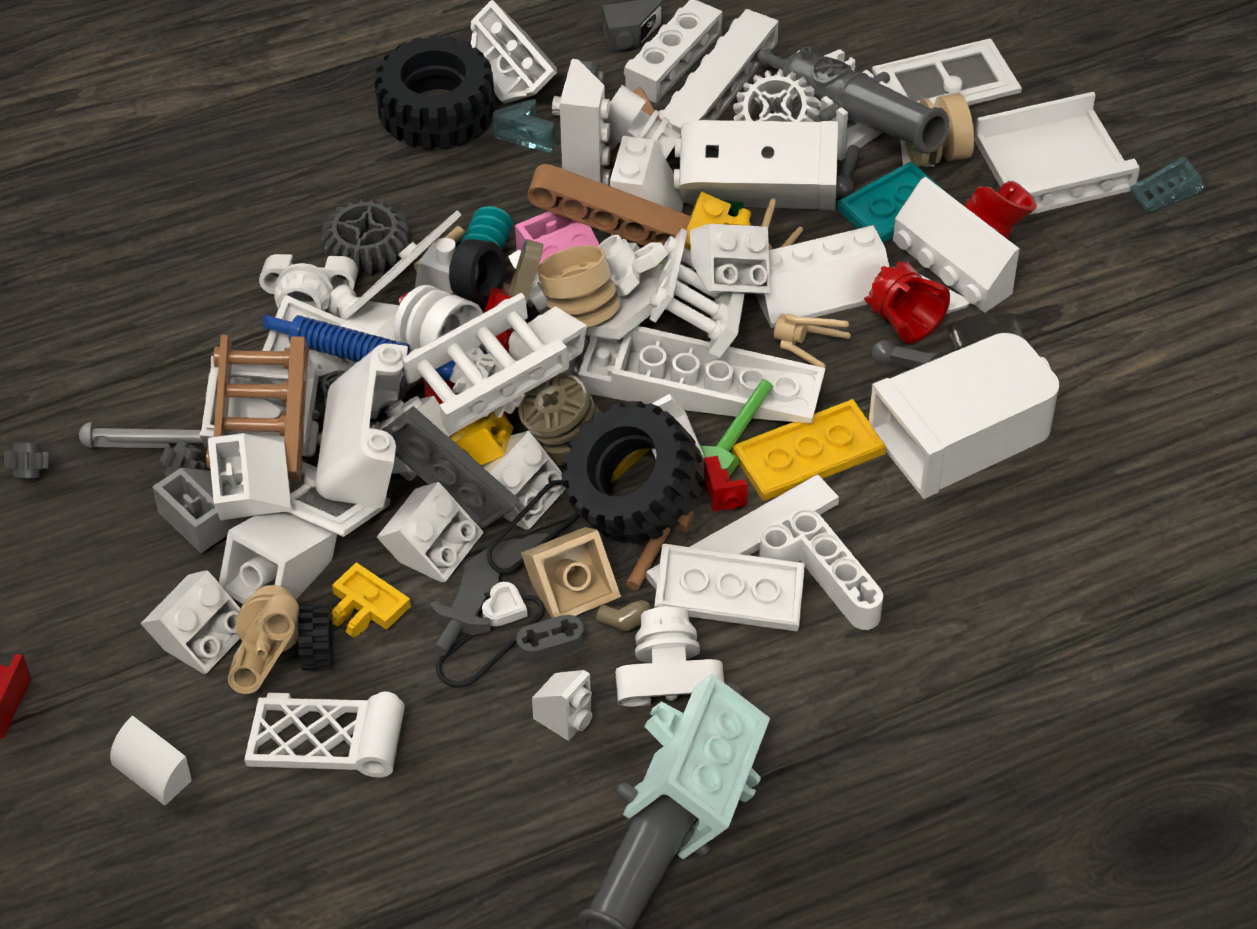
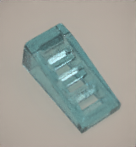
(1179, 169)

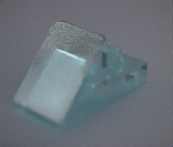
(521, 126)

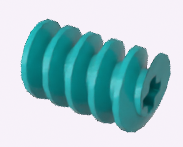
(489, 225)

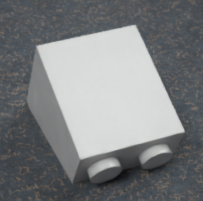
(645, 173)
(276, 552)

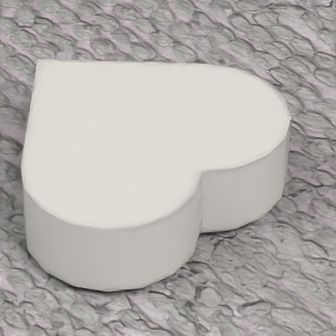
(504, 605)

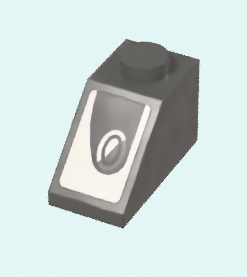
(630, 23)

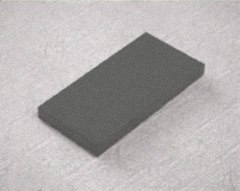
(441, 460)

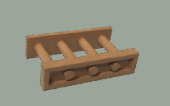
(291, 391)

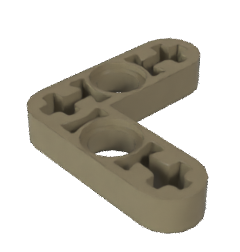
(525, 270)

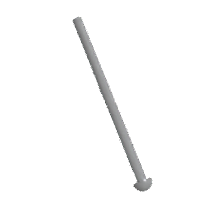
(139, 438)

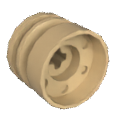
(960, 137)
(580, 284)

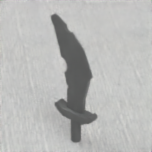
(473, 590)

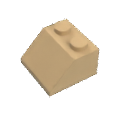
(571, 573)

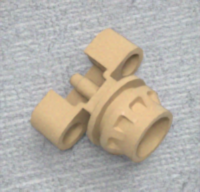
(267, 628)

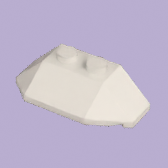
(514, 57)

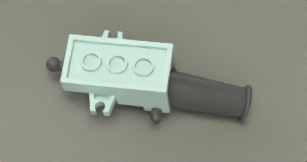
(692, 777)

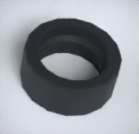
(463, 269)

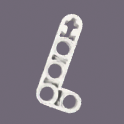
(809, 539)

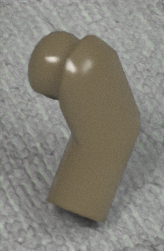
(625, 618)

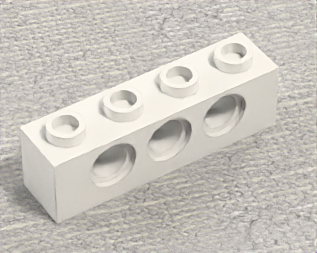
(674, 49)

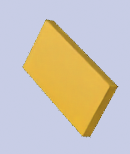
(801, 450)

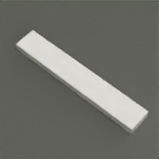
(744, 534)

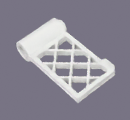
(373, 731)

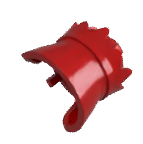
(1001, 208)
(908, 301)

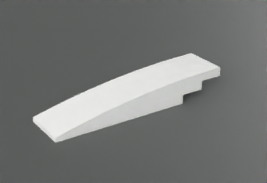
(659, 363)

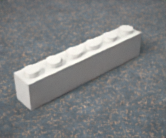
(722, 71)

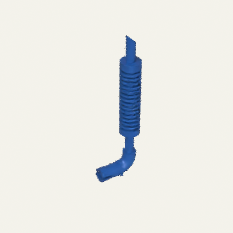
(338, 340)

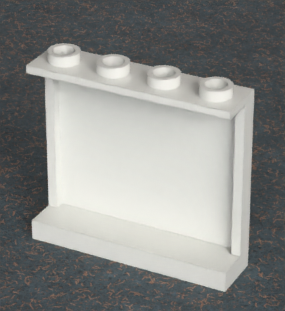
(1055, 152)

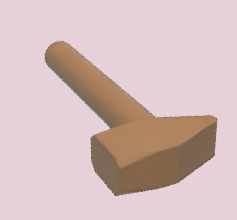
(652, 550)

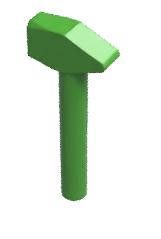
(727, 459)

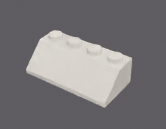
(584, 125)
(956, 246)
(823, 274)

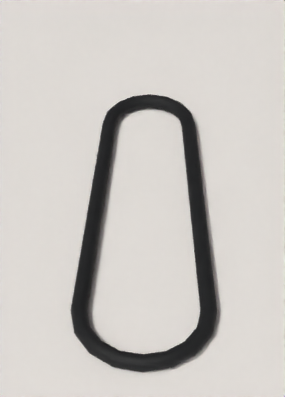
(516, 520)
(465, 683)

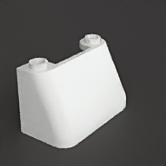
(353, 458)

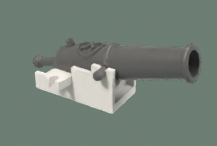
(860, 101)

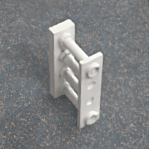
(724, 310)
(494, 391)

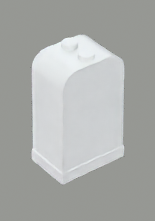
(759, 162)
(965, 411)

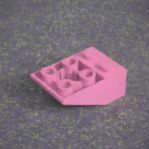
(555, 233)

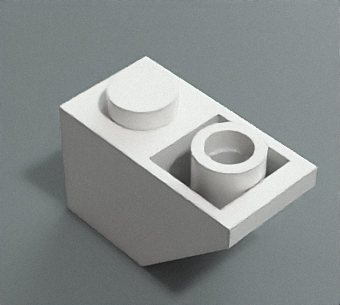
(564, 703)

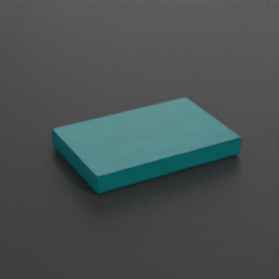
(882, 200)

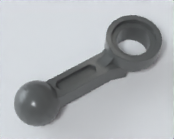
(886, 353)

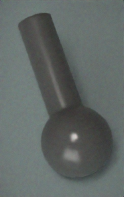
(844, 184)

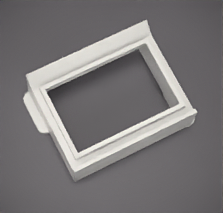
(269, 372)

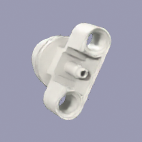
(629, 120)
(306, 281)
(665, 644)

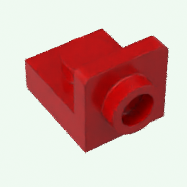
(720, 490)

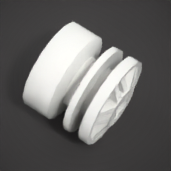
(430, 314)

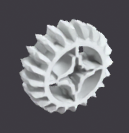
(789, 91)

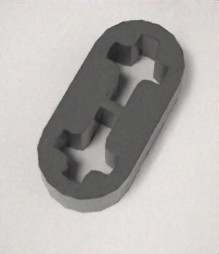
(550, 638)

